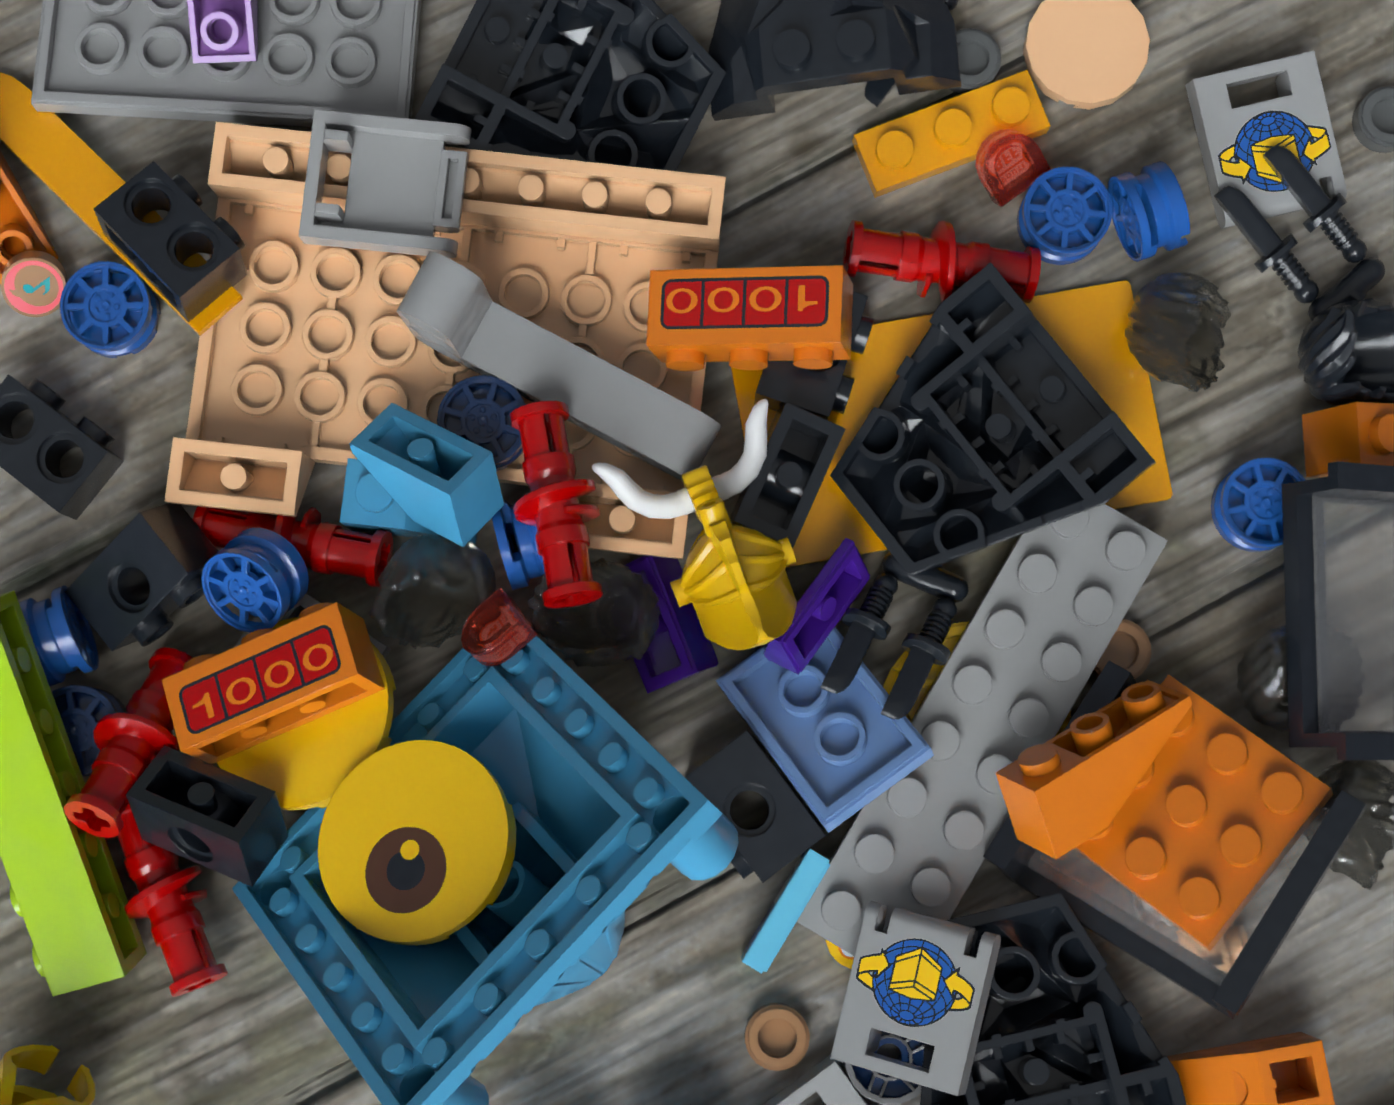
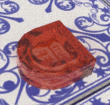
(1009, 164)
(496, 630)

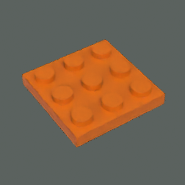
(1207, 822)

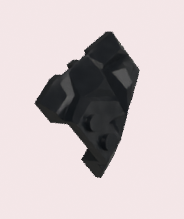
(828, 43)
(576, 81)
(984, 435)
(1056, 1021)

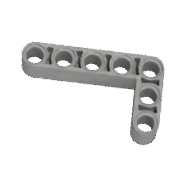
(456, 317)

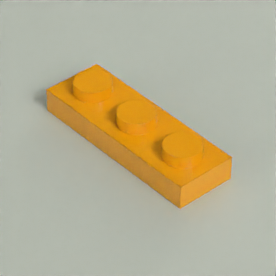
(947, 133)

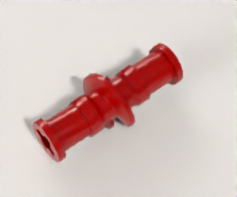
(937, 259)
(555, 505)
(322, 545)
(126, 749)
(171, 909)

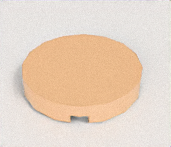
(1086, 50)

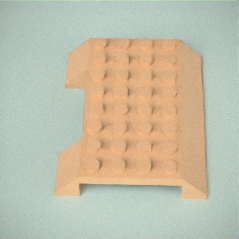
(325, 351)

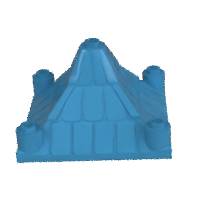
(591, 831)

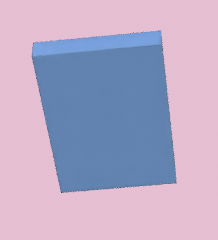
(825, 742)

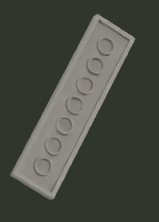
(992, 700)

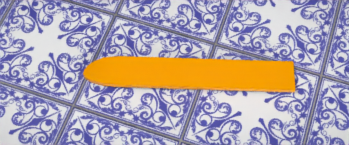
(79, 177)

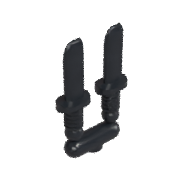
(1322, 212)
(923, 648)

